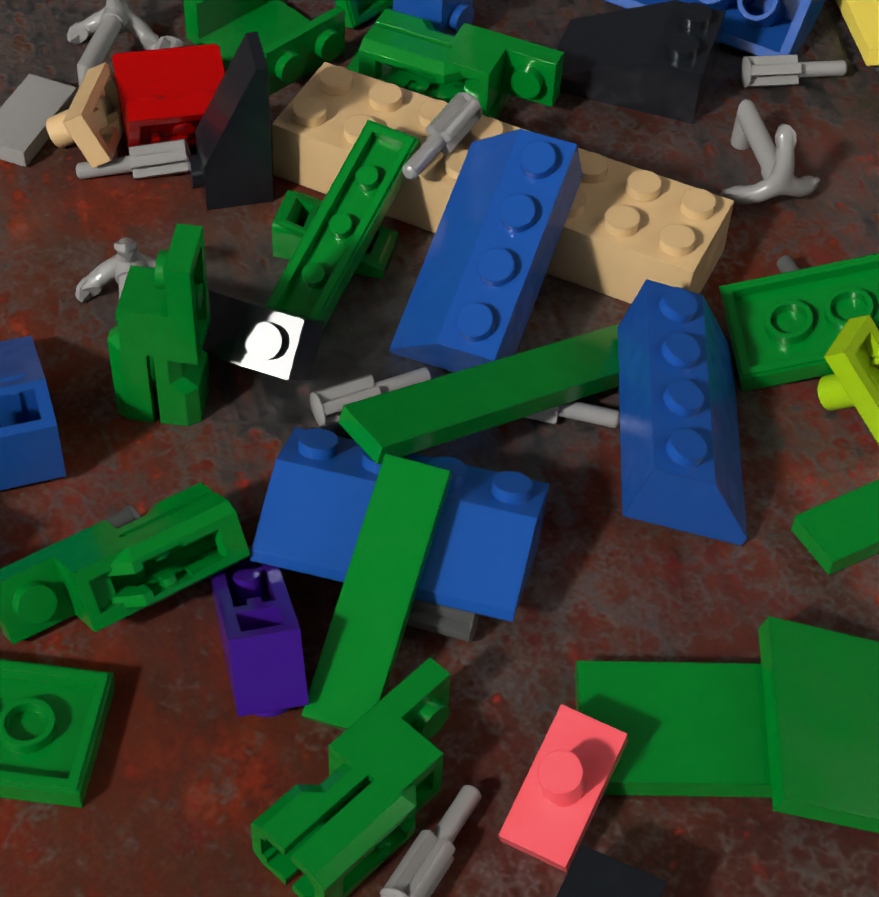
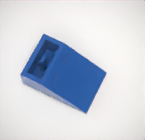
(27, 419)

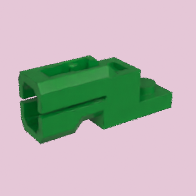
(474, 61)
(162, 335)
(119, 571)
(368, 804)

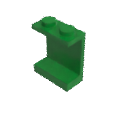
(288, 39)

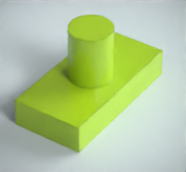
(856, 372)

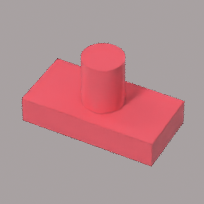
(563, 788)

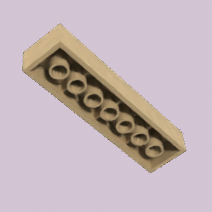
(618, 230)

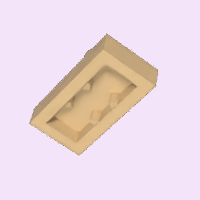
(92, 119)

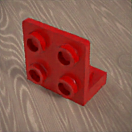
(166, 91)

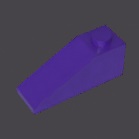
(259, 639)

